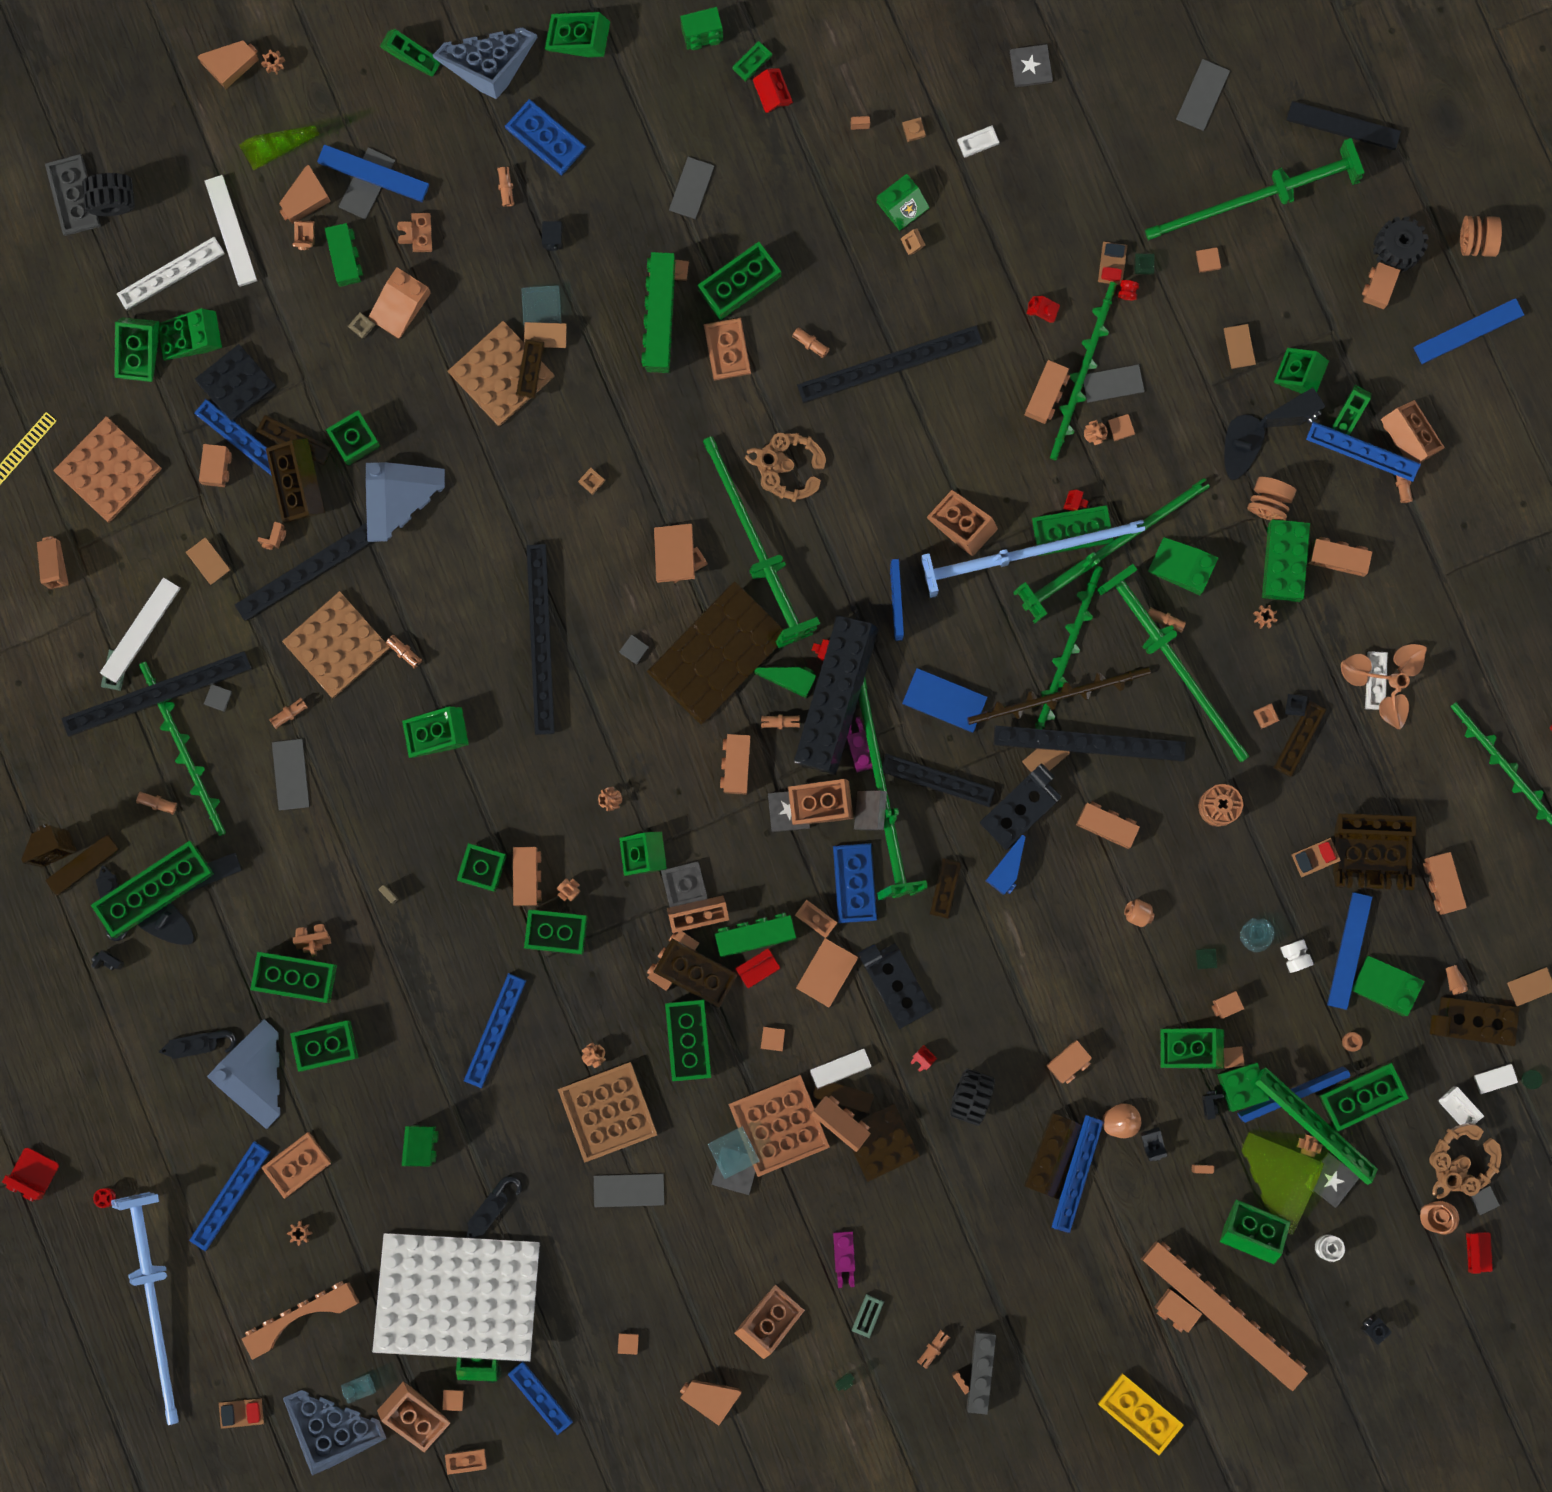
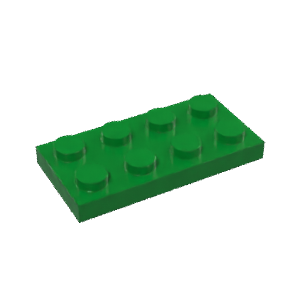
(1071, 524)

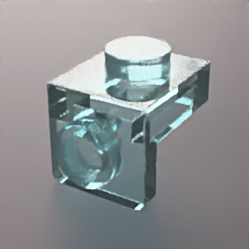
(358, 1388)

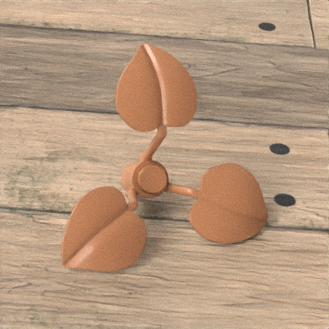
(1410, 662)

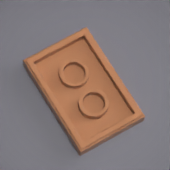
(727, 349)
(674, 553)
(827, 972)
(296, 1165)

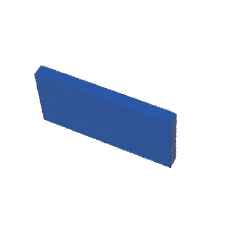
(545, 137)
(896, 600)
(943, 699)
(854, 883)

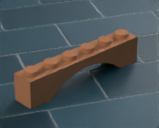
(263, 1340)

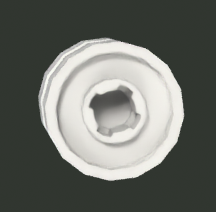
(1296, 956)
(1329, 1248)

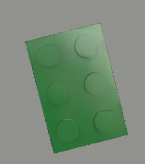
(555, 932)
(324, 1046)

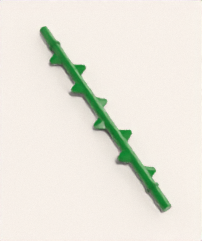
(1088, 363)
(1071, 647)
(184, 757)
(1496, 758)

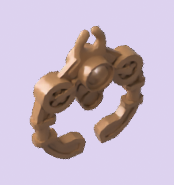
(769, 472)
(1458, 1167)

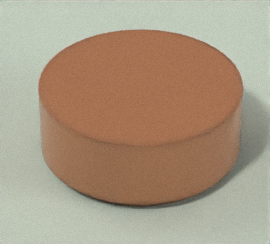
(1352, 1041)

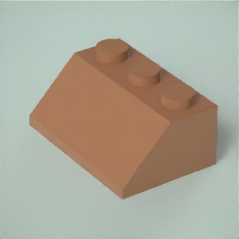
(1412, 432)
(841, 1122)

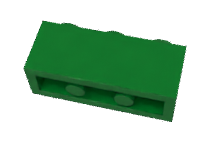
(343, 254)

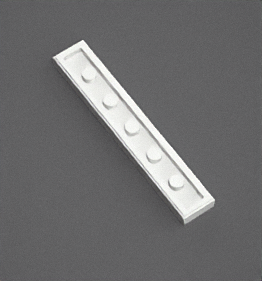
(230, 230)
(170, 273)
(140, 630)

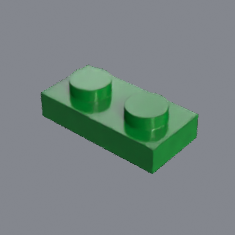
(752, 61)

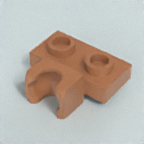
(417, 232)

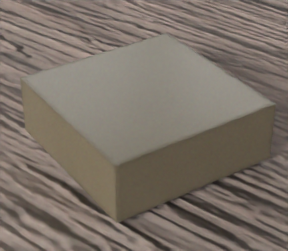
(361, 325)
(390, 896)

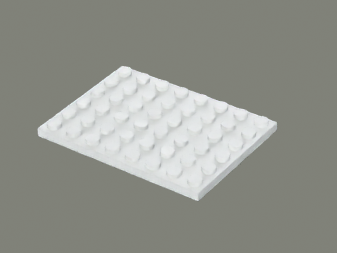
(456, 1297)

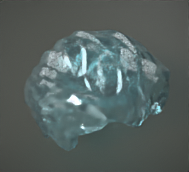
(1257, 935)

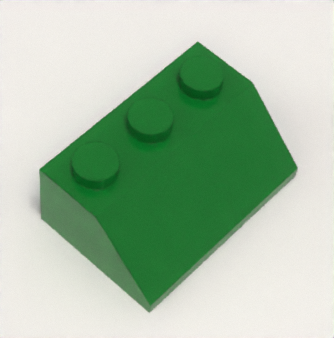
(1255, 1232)

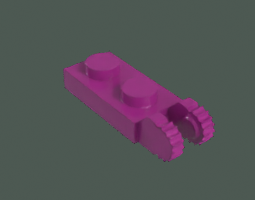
(859, 748)
(844, 1256)

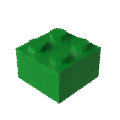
(702, 28)
(353, 438)
(481, 867)
(1240, 1087)

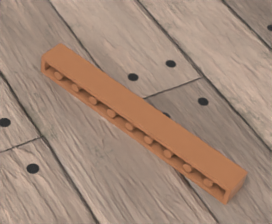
(1227, 1318)

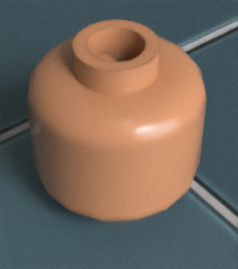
(1139, 913)

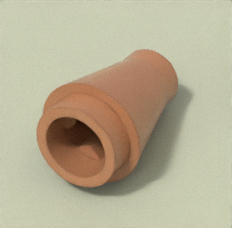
(1456, 981)

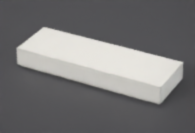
(1376, 686)
(840, 1068)

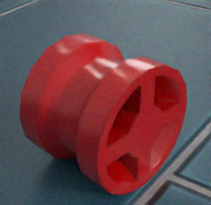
(1128, 290)
(101, 1195)

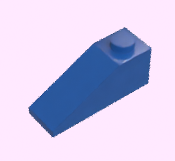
(1007, 870)

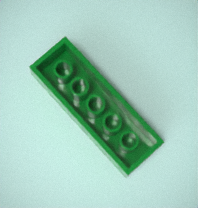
(660, 312)
(152, 889)

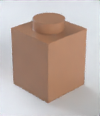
(1227, 1005)

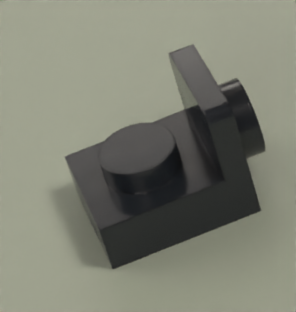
(110, 961)
(1209, 1107)

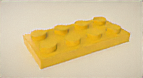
(1140, 1414)

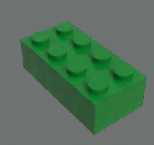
(739, 280)
(1285, 560)
(755, 936)
(293, 977)
(688, 1040)
(1363, 1096)

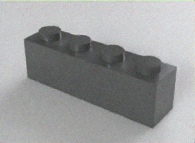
(981, 1372)

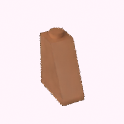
(229, 62)
(303, 197)
(51, 563)
(710, 1399)

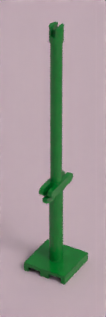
(1282, 185)
(766, 566)
(1033, 600)
(1160, 639)
(901, 886)

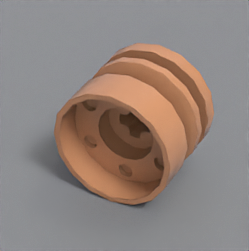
(1481, 236)
(1272, 497)
(1209, 805)

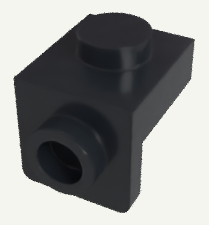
(1153, 1144)
(1375, 1329)

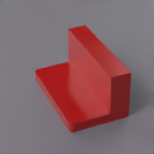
(772, 89)
(757, 968)
(1479, 1252)

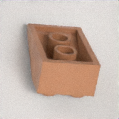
(399, 303)
(963, 522)
(820, 802)
(769, 1322)
(413, 1417)

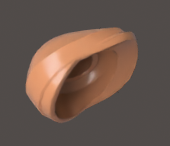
(1122, 1121)
(1439, 1217)

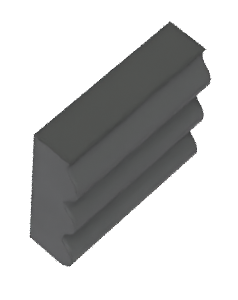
(634, 649)
(218, 698)
(1484, 1200)

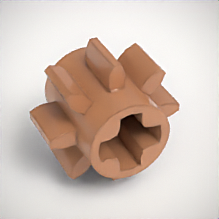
(268, 62)
(1095, 432)
(1270, 614)
(610, 799)
(568, 889)
(593, 1055)
(1309, 1145)
(296, 1237)

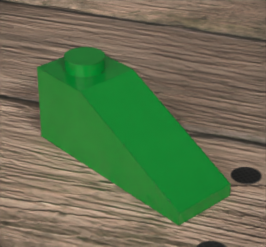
(409, 52)
(1351, 410)
(791, 678)

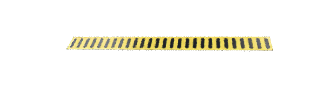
(25, 445)

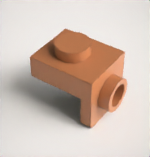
(304, 234)
(278, 533)

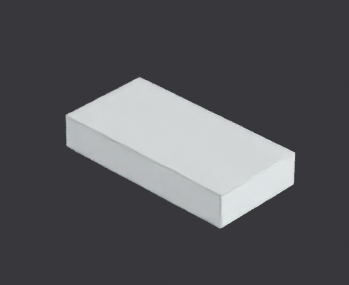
(978, 141)
(1495, 1079)

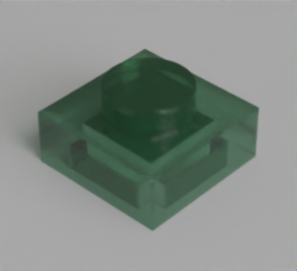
(1144, 263)
(1206, 959)
(845, 1382)

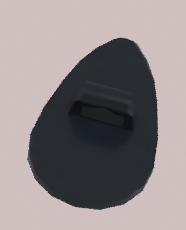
(1242, 445)
(169, 926)

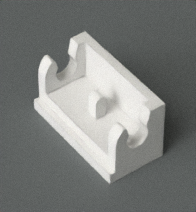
(1460, 1107)

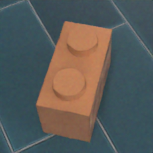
(1381, 285)
(214, 465)
(1069, 1062)
(1178, 1311)

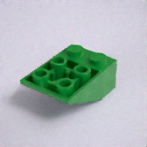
(190, 334)

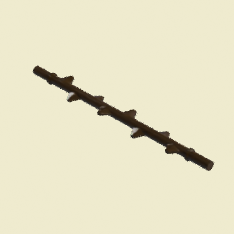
(1051, 700)

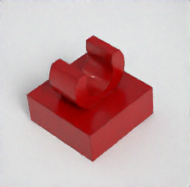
(1075, 501)
(821, 649)
(924, 1058)

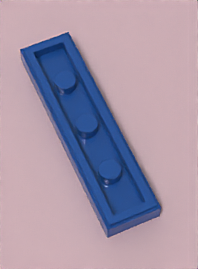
(540, 1398)

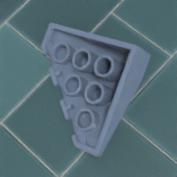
(487, 62)
(395, 493)
(251, 1074)
(328, 1432)

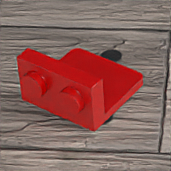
(31, 1175)

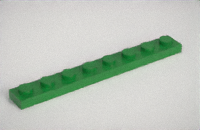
(1316, 1126)

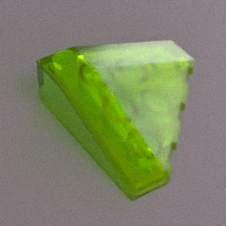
(269, 146)
(1283, 1177)

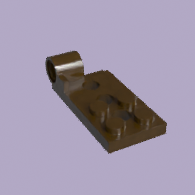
(1445, 1026)

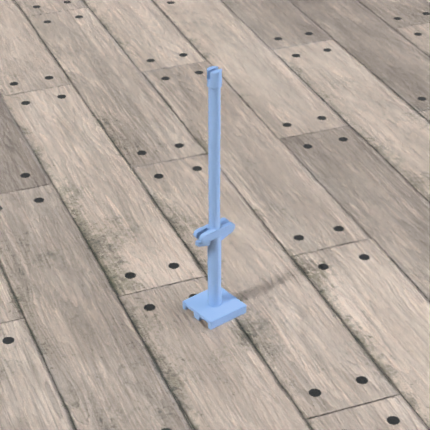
(1005, 557)
(147, 1275)

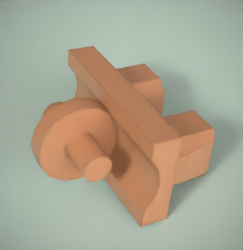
(311, 942)

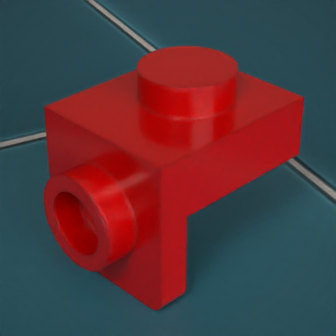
(1043, 308)

